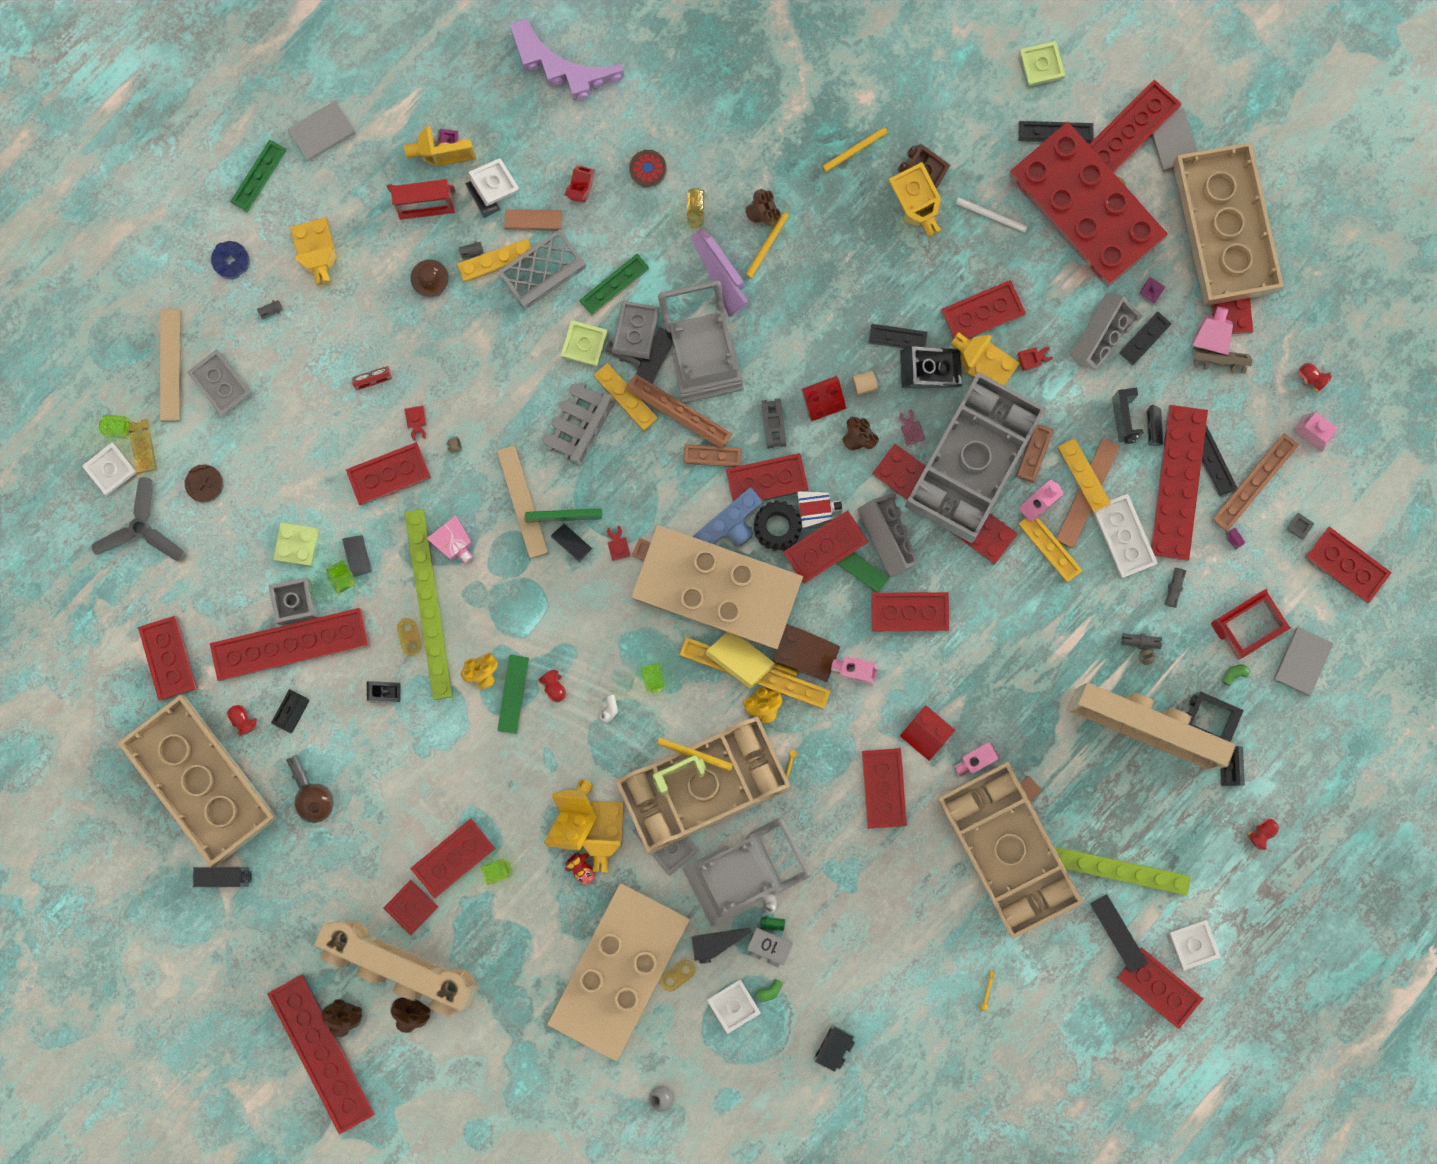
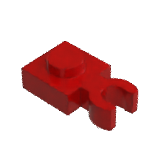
(1032, 358)
(416, 419)
(618, 547)

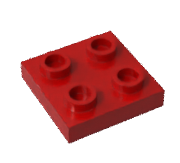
(824, 398)

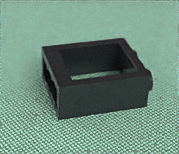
(1232, 721)
(221, 876)

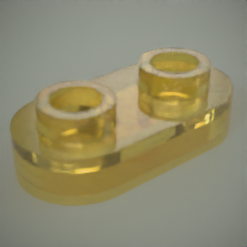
(409, 637)
(677, 975)

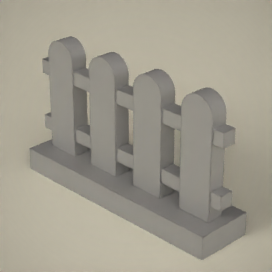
(594, 420)

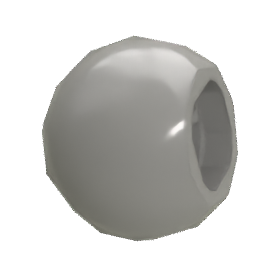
(661, 1099)

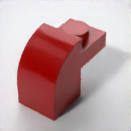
(580, 183)

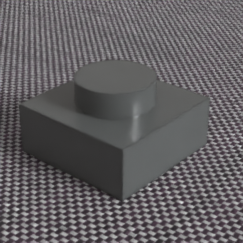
(1300, 526)

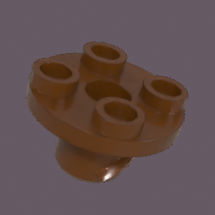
(763, 208)
(429, 278)
(859, 434)
(409, 1014)
(341, 1017)

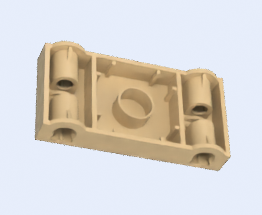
(705, 801)
(1010, 850)
(382, 961)

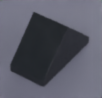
(383, 692)

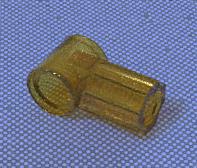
(695, 207)

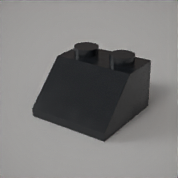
(833, 1048)

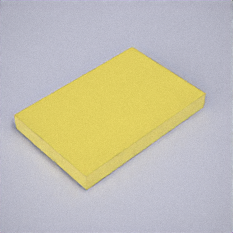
(740, 659)

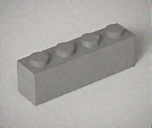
(1104, 330)
(888, 533)

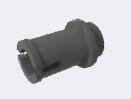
(472, 249)
(270, 309)

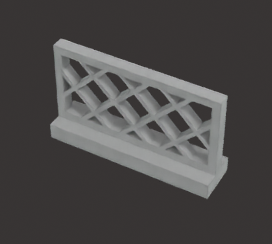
(552, 282)

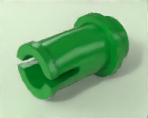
(772, 923)

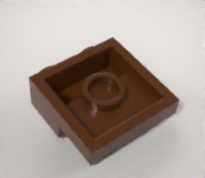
(933, 163)

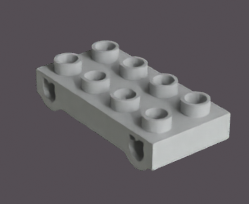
(975, 457)

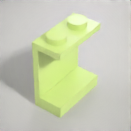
(658, 777)

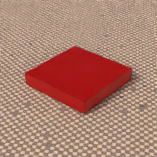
(410, 907)

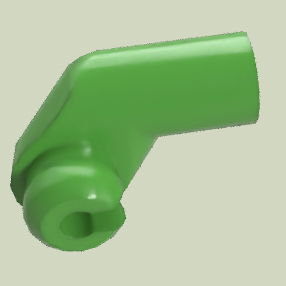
(1235, 671)
(771, 993)

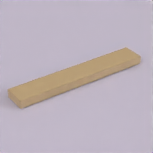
(170, 365)
(521, 501)

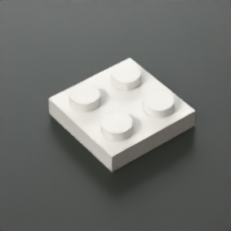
(493, 182)
(109, 469)
(1194, 944)
(733, 1006)

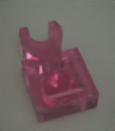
(912, 430)

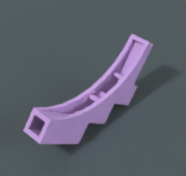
(557, 70)

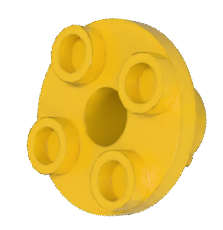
(480, 670)
(763, 704)

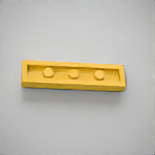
(493, 260)
(629, 402)
(1084, 475)
(1050, 548)

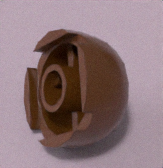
(314, 803)

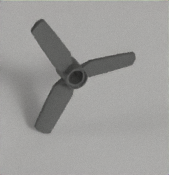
(141, 512)

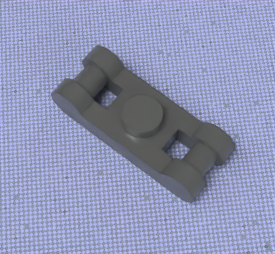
(773, 423)

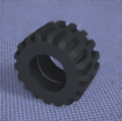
(777, 509)

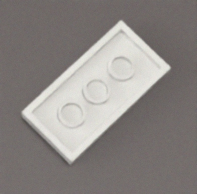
(1125, 537)

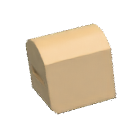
(865, 383)

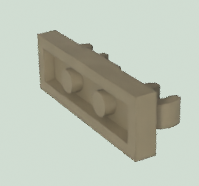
(1220, 359)

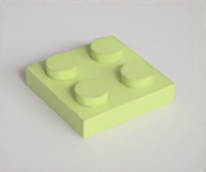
(1042, 63)
(584, 343)
(296, 544)

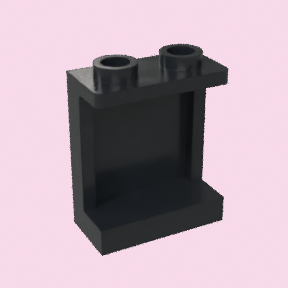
(1122, 415)

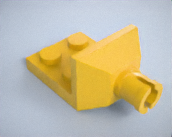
(443, 153)
(917, 198)
(314, 248)
(985, 358)
(574, 818)
(605, 833)

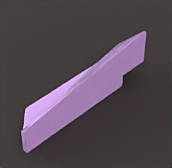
(721, 269)

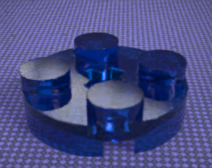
(222, 252)

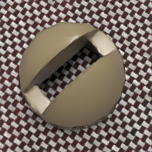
(455, 445)
(1149, 660)

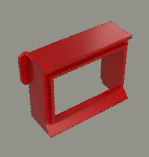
(420, 193)
(1223, 631)

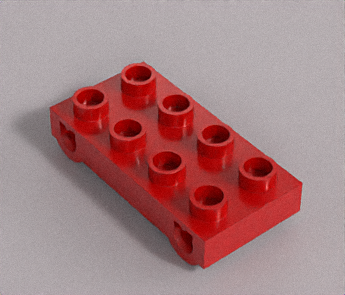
(1087, 204)

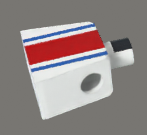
(816, 508)

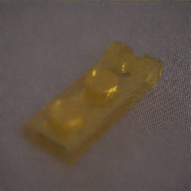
(142, 446)

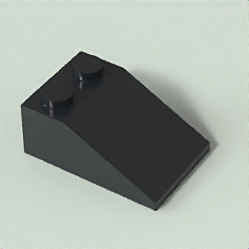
(930, 367)
(712, 944)

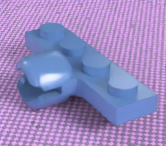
(732, 521)

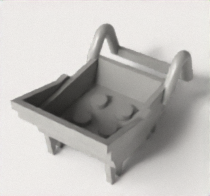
(703, 350)
(739, 875)

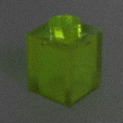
(114, 426)
(340, 577)
(653, 678)
(496, 871)

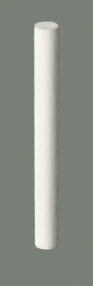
(992, 215)

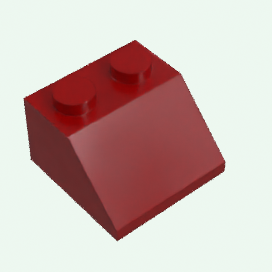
(927, 733)

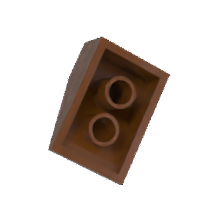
(806, 653)

